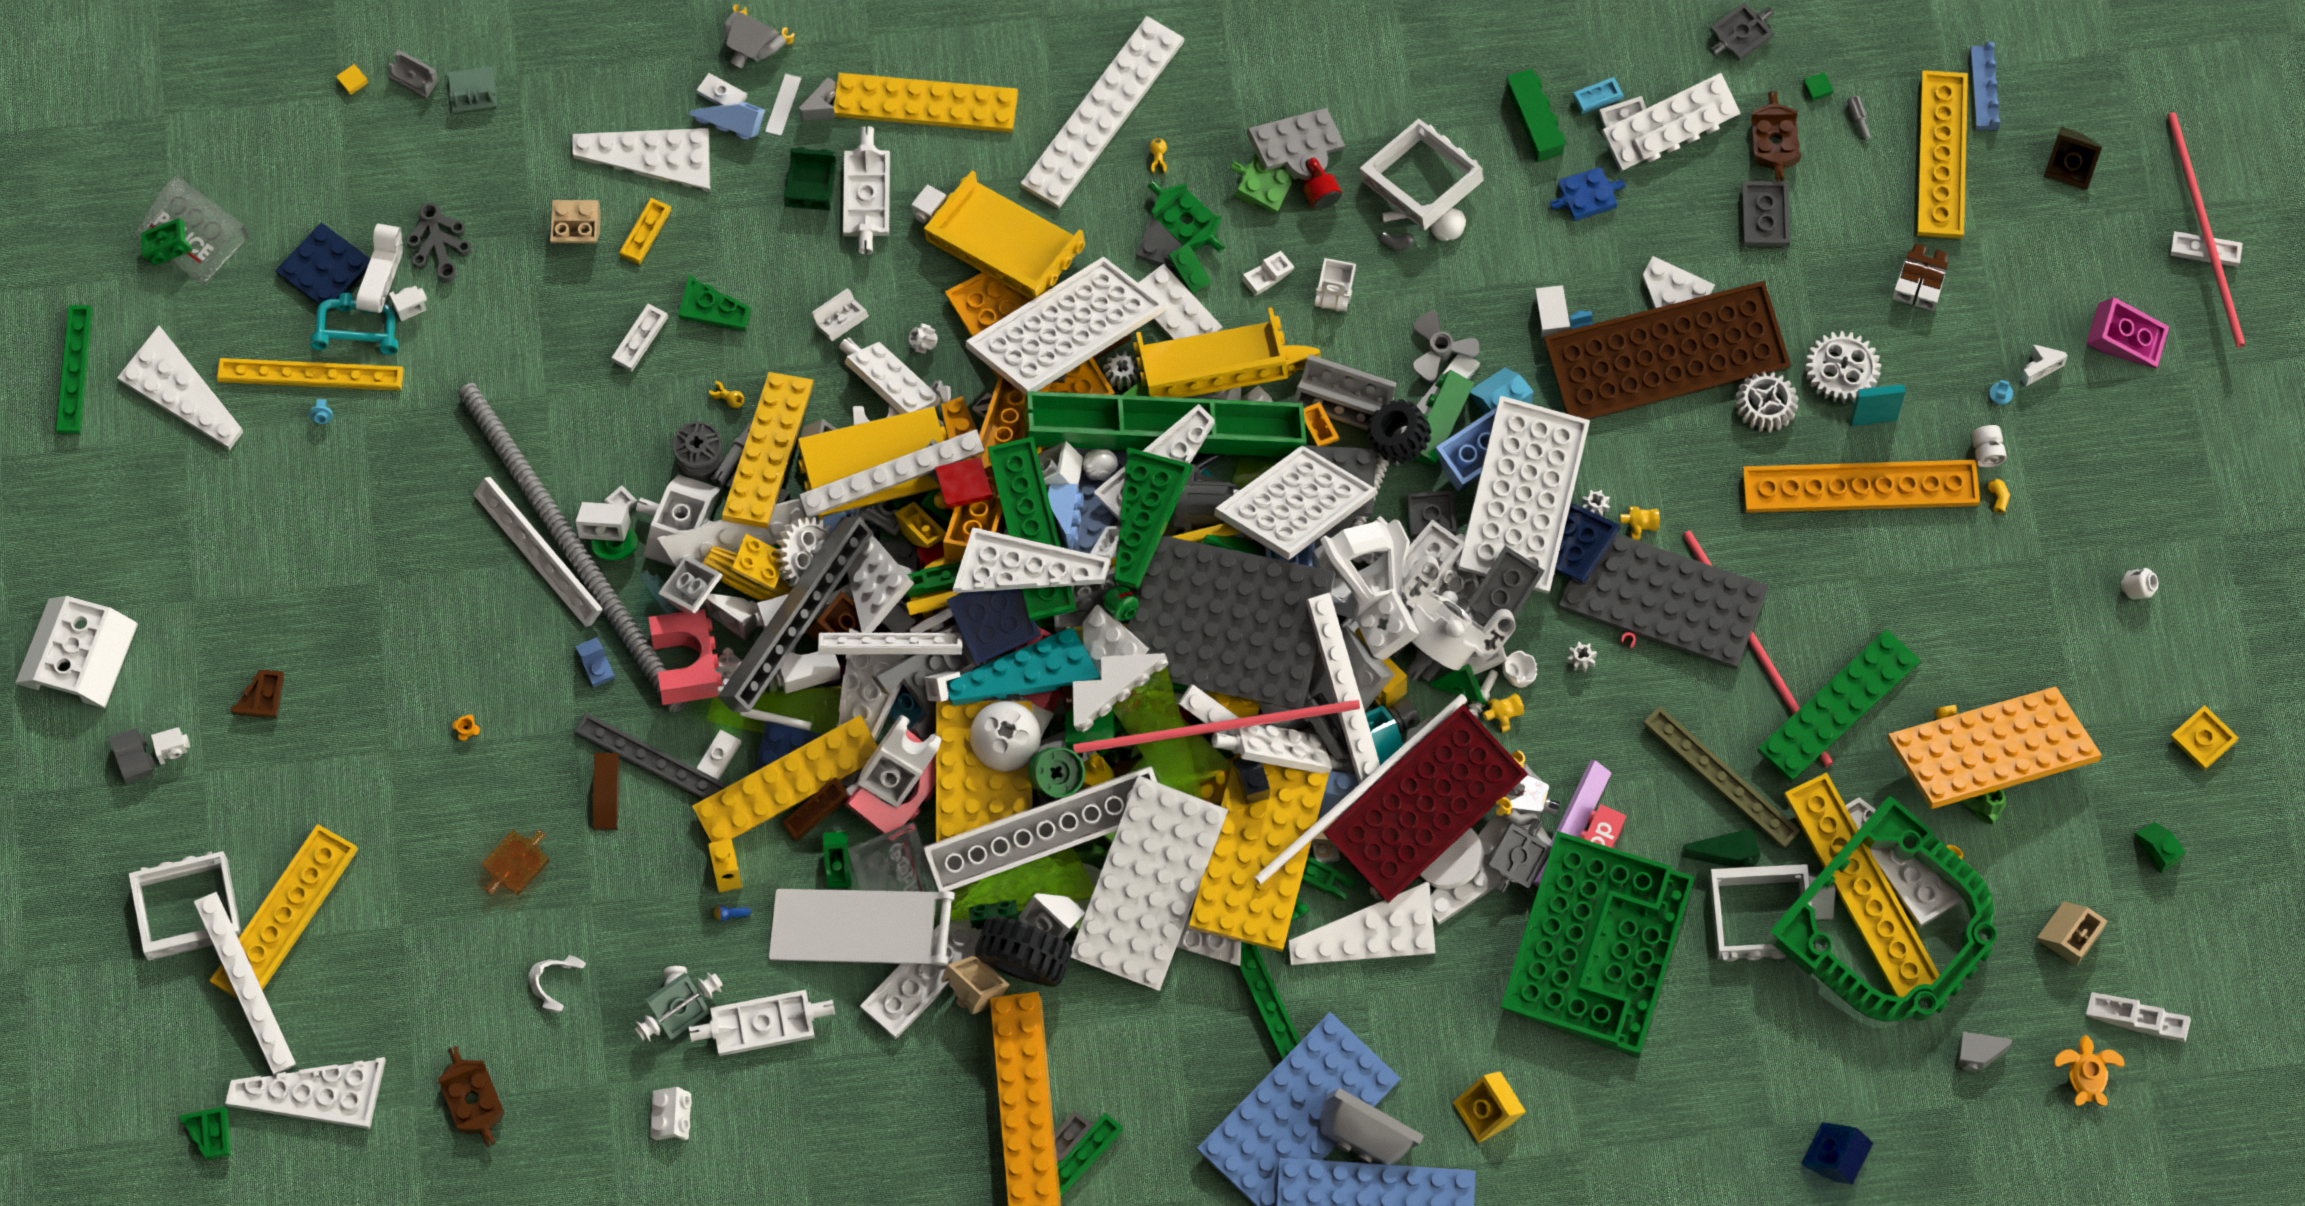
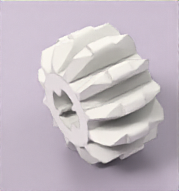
(1122, 363)

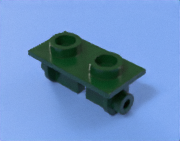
(981, 912)

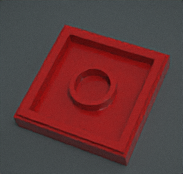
(963, 482)

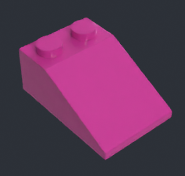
(2127, 333)

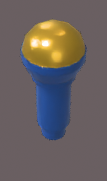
(723, 913)

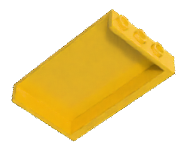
(1002, 238)
(1213, 360)
(866, 445)

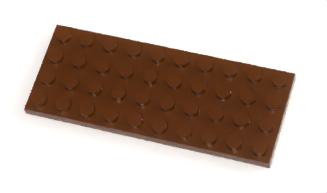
(1667, 352)

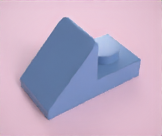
(595, 662)

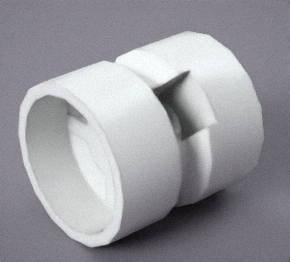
(1988, 446)

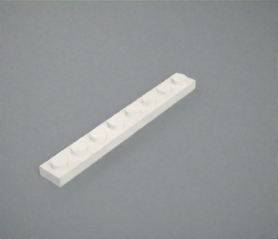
(891, 473)
(538, 551)
(1343, 684)
(244, 983)

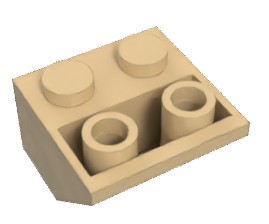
(575, 221)
(2072, 931)

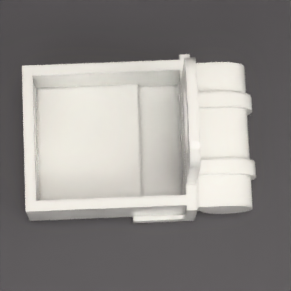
(1335, 285)

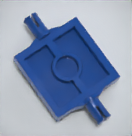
(1587, 194)

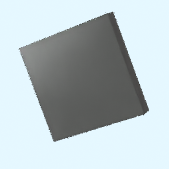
(1430, 506)

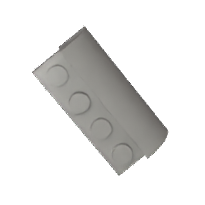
(1343, 391)

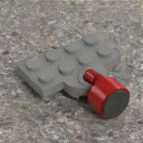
(1302, 147)

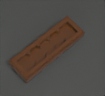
(816, 809)

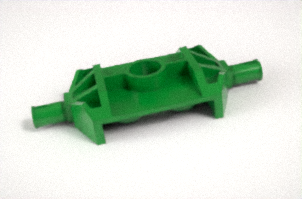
(1179, 202)

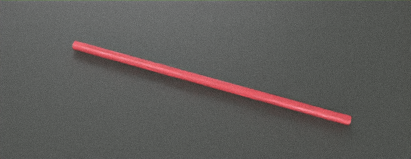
(2206, 230)
(1758, 649)
(1216, 726)

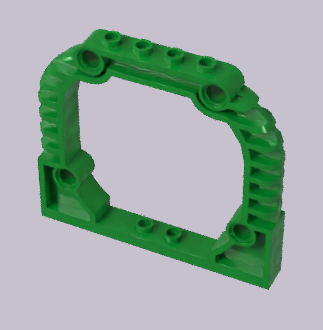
(1888, 829)

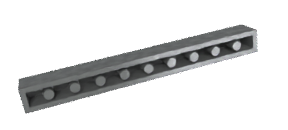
(795, 614)

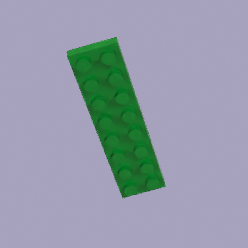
(1029, 516)
(1838, 705)

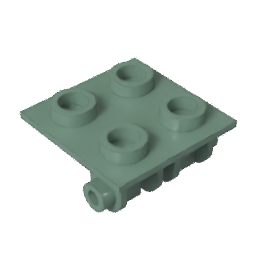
(472, 89)

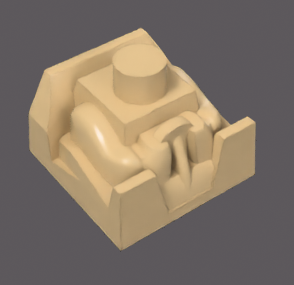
(974, 983)

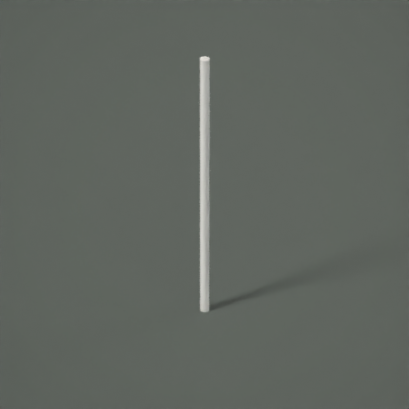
(1359, 790)

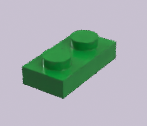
(1189, 268)

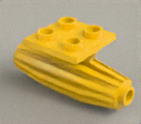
(751, 569)

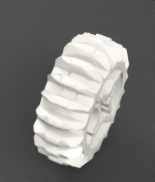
(1752, 390)

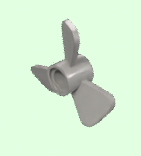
(1428, 364)

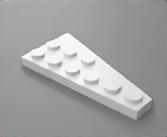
(656, 154)
(171, 383)
(1177, 443)
(729, 535)
(1010, 562)
(876, 584)
(863, 696)
(1913, 882)
(322, 1094)

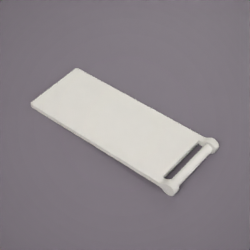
(859, 926)

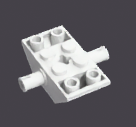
(681, 499)

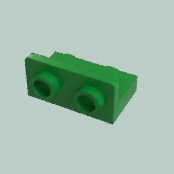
(165, 242)

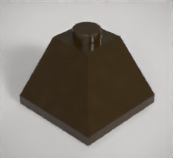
(2073, 158)

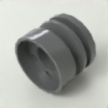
(702, 461)

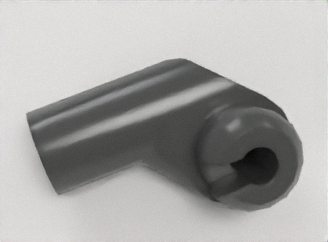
(1397, 243)

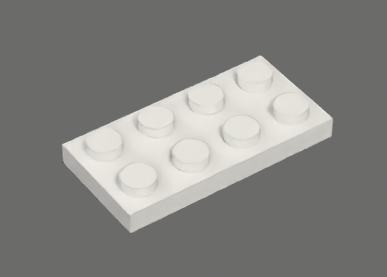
(1183, 312)

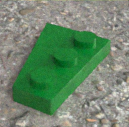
(711, 307)

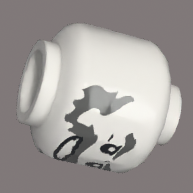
(2139, 583)

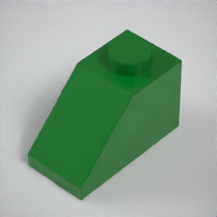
(2160, 846)
(837, 859)

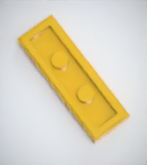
(645, 231)

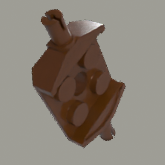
(1778, 122)
(464, 1079)

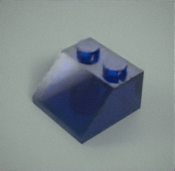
(1837, 1152)

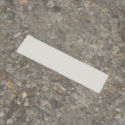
(783, 104)

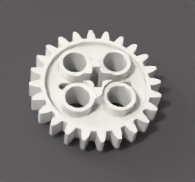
(1847, 349)
(795, 549)

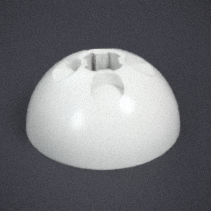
(1008, 748)

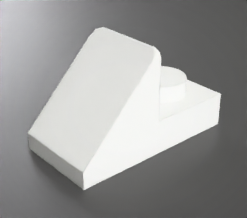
(2044, 363)

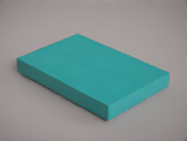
(1877, 405)

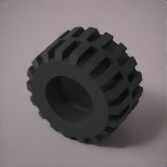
(1388, 421)

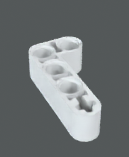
(381, 268)

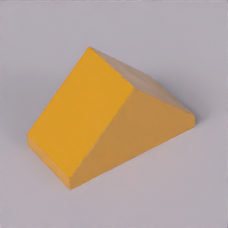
(1318, 426)

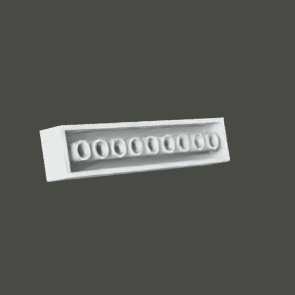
(1031, 833)

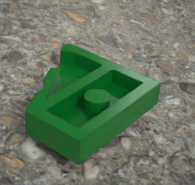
(210, 1131)

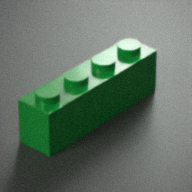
(1535, 115)
(1443, 411)

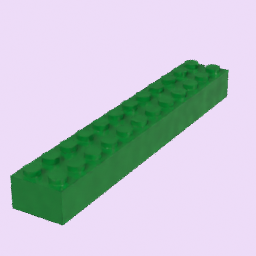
(1137, 421)

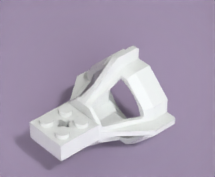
(1373, 593)

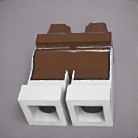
(1922, 270)

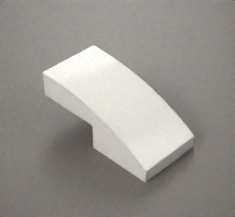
(1268, 274)

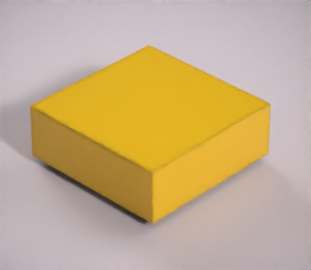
(352, 79)

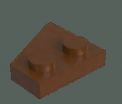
(262, 696)

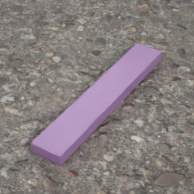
(1581, 805)

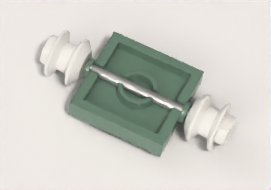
(678, 1006)

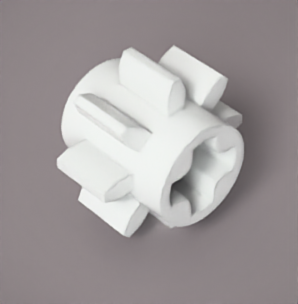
(923, 338)
(1596, 502)
(1585, 662)

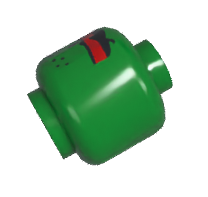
(1120, 603)

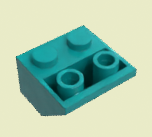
(1384, 733)

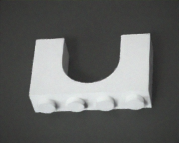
(798, 670)

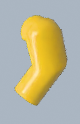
(1999, 488)

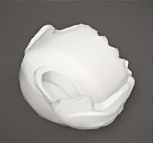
(1449, 225)
(1099, 464)
(1520, 669)

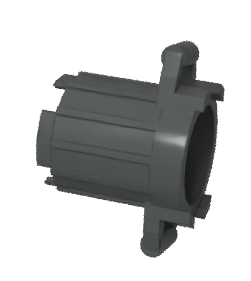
(1199, 501)

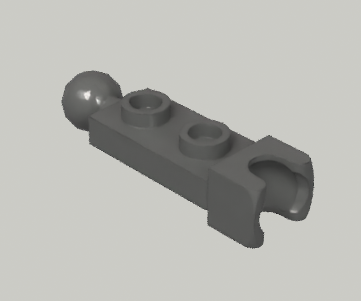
(1330, 733)

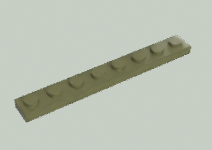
(1722, 777)

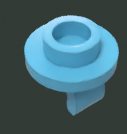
(2001, 393)
(321, 413)

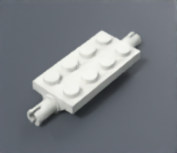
(866, 192)
(889, 377)
(1280, 748)
(762, 1022)

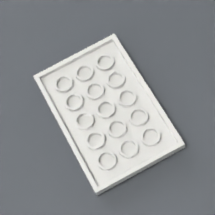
(1295, 502)

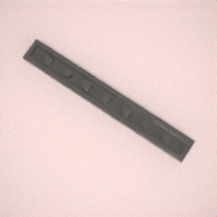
(647, 757)

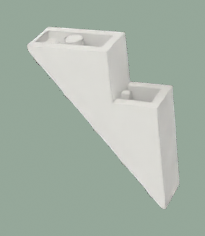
(1118, 678)

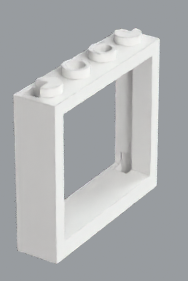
(1418, 131)
(168, 871)
(1746, 876)

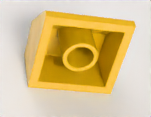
(1489, 1106)

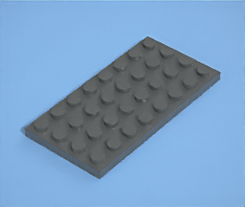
(1669, 600)

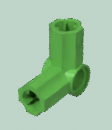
(1987, 806)

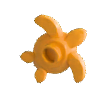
(2088, 1070)

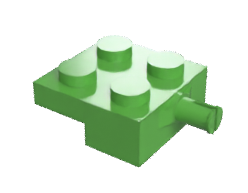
(1261, 186)

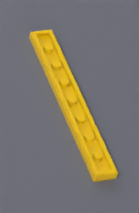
(310, 374)

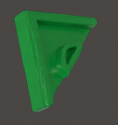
(1461, 682)

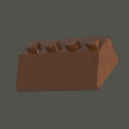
(838, 618)

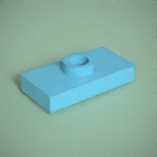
(1597, 95)

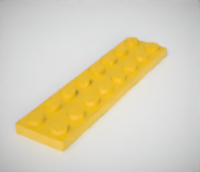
(925, 102)
(1942, 154)
(768, 450)
(786, 781)
(291, 905)

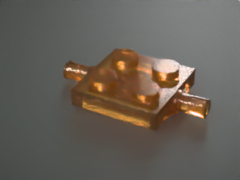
(515, 862)

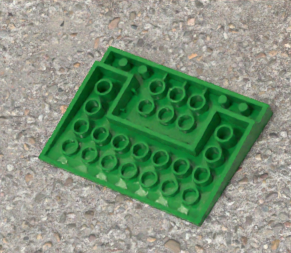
(1598, 943)

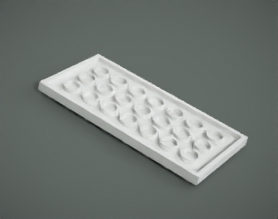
(1065, 326)
(1524, 487)
(1148, 882)

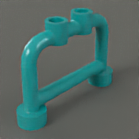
(320, 339)

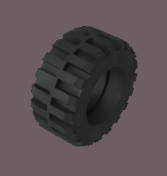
(1023, 951)

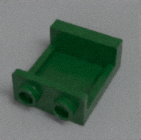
(810, 179)

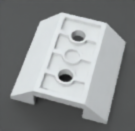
(93, 651)

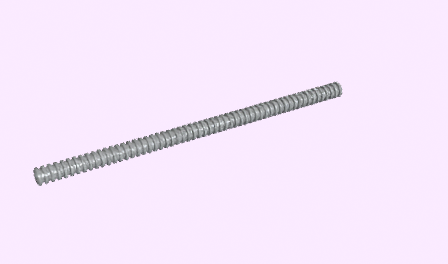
(565, 536)

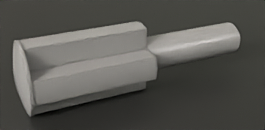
(1858, 114)

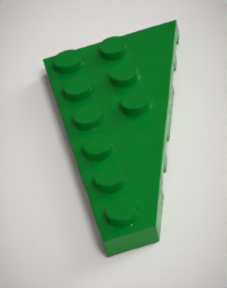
(1148, 503)

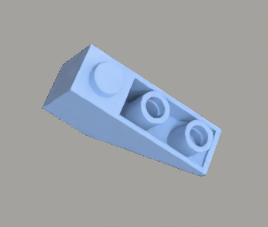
(738, 117)
(1065, 506)

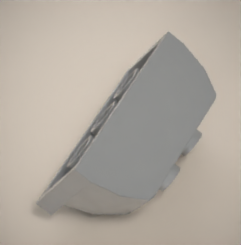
(1365, 1129)

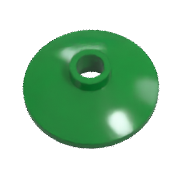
(615, 550)

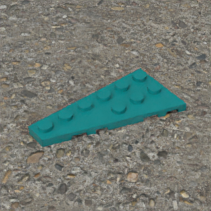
(1030, 670)

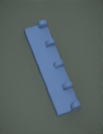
(1984, 87)

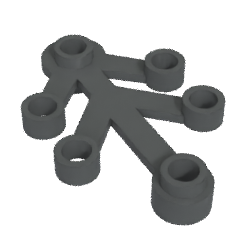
(437, 239)

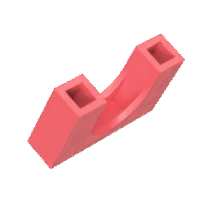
(698, 679)
(887, 817)

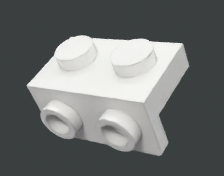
(839, 315)
(670, 1114)

